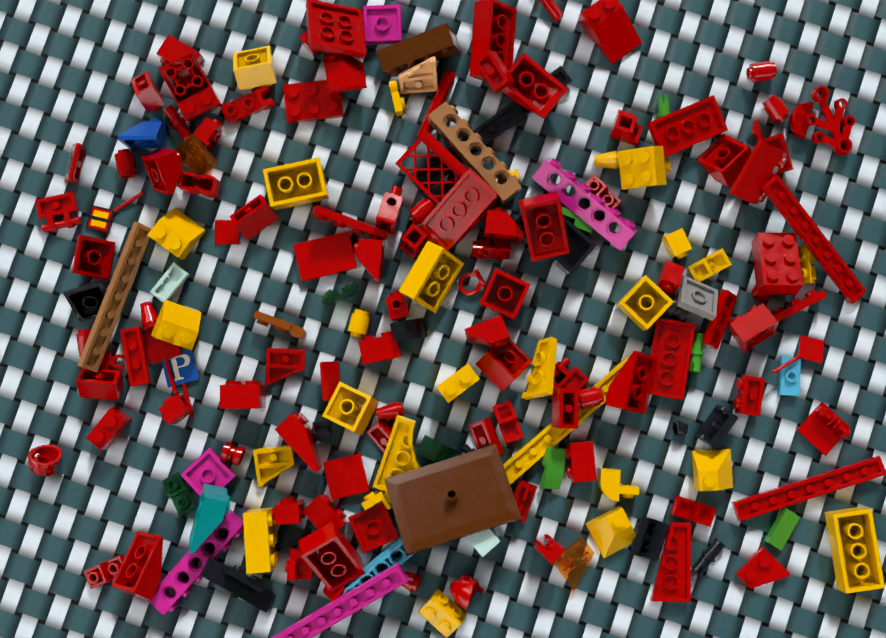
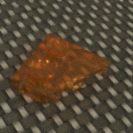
(196, 155)
(574, 561)

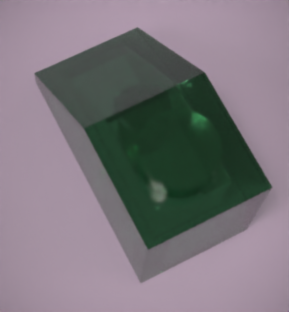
(435, 449)

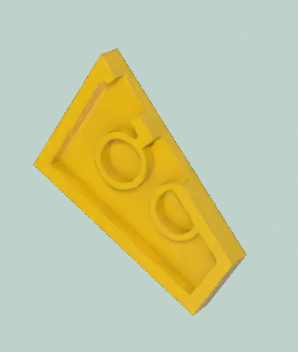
(542, 376)

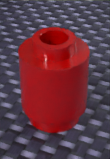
(761, 71)
(776, 109)
(125, 163)
(421, 211)
(590, 397)

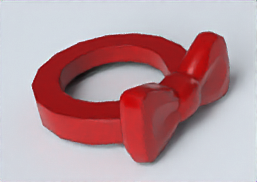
(476, 273)

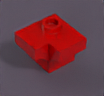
(626, 128)
(415, 240)
(297, 567)

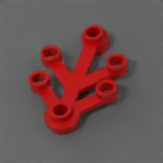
(832, 123)

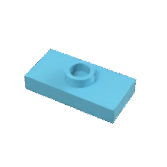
(789, 377)

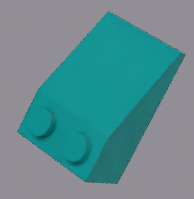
(209, 514)

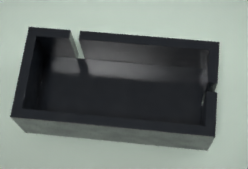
(579, 247)

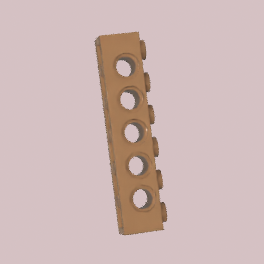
(448, 113)

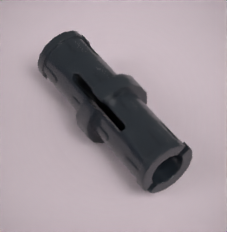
(708, 556)

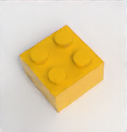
(642, 167)
(644, 303)

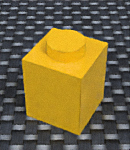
(677, 244)

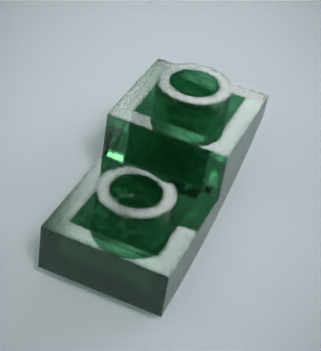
(332, 297)
(180, 494)

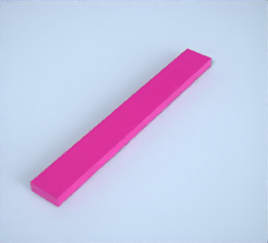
(347, 604)

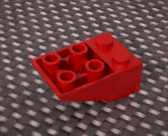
(190, 87)

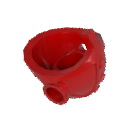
(45, 461)
(464, 589)

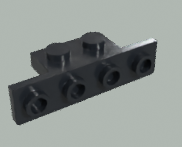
(238, 583)

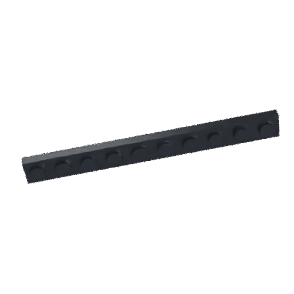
(489, 131)

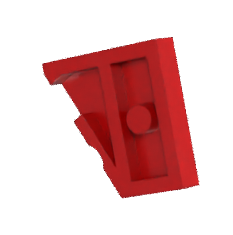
(283, 363)
(761, 569)

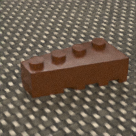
(407, 53)

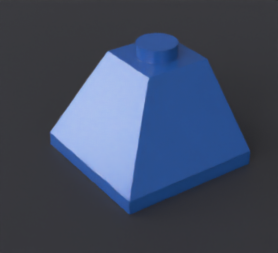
(145, 135)

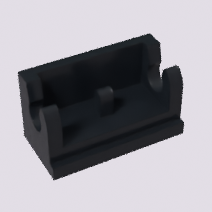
(716, 426)

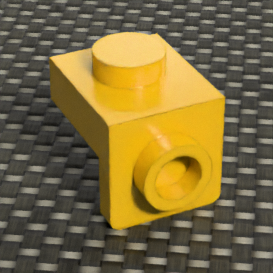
(372, 499)

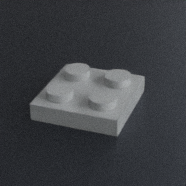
(698, 298)

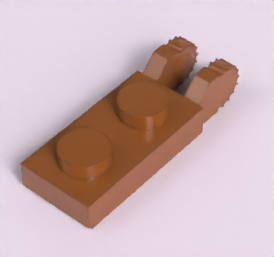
(281, 325)

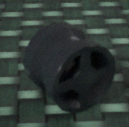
(322, 429)

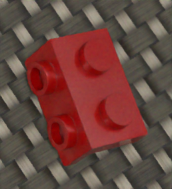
(749, 395)

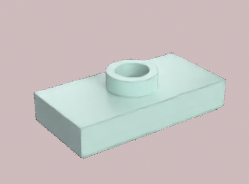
(169, 283)

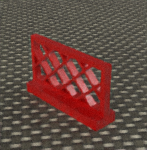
(440, 152)

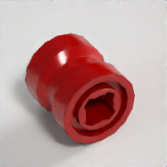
(232, 453)

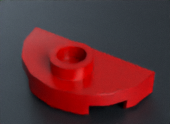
(796, 119)

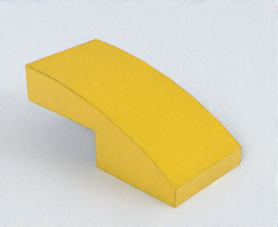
(710, 265)

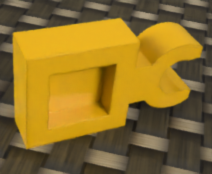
(399, 103)

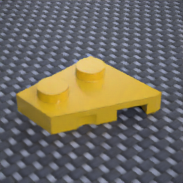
(272, 461)

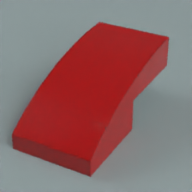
(508, 422)
(693, 510)

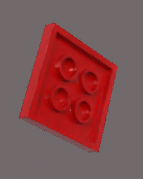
(335, 28)

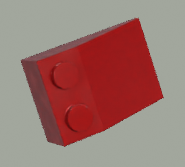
(610, 29)
(533, 87)
(544, 226)
(632, 384)
(300, 438)
(141, 567)

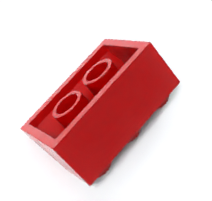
(759, 168)

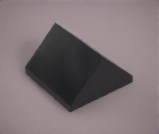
(87, 299)

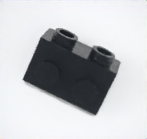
(649, 538)

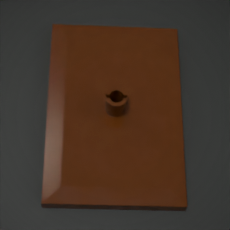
(452, 499)

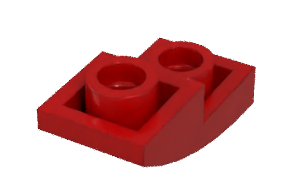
(600, 188)
(103, 572)

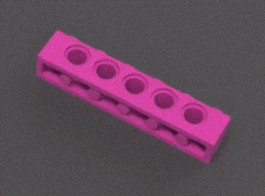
(543, 177)
(162, 600)

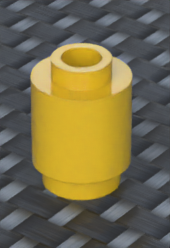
(359, 323)

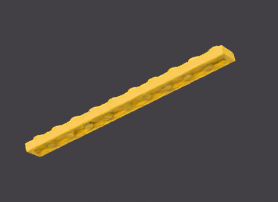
(551, 436)

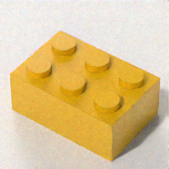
(295, 184)
(431, 276)
(260, 540)

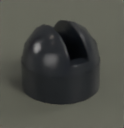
(680, 428)

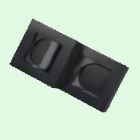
(408, 330)

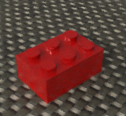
(777, 264)
(331, 556)

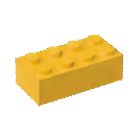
(854, 549)

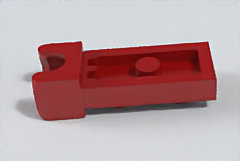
(247, 105)

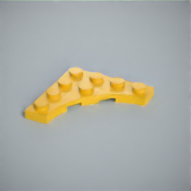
(399, 452)

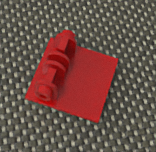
(824, 428)

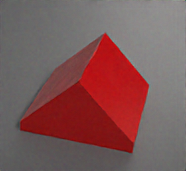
(93, 257)

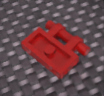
(58, 205)
(572, 378)

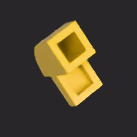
(610, 484)

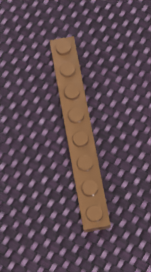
(114, 297)

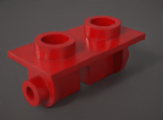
(500, 250)
(524, 495)

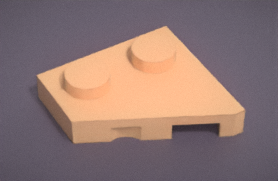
(419, 78)

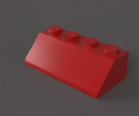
(492, 31)

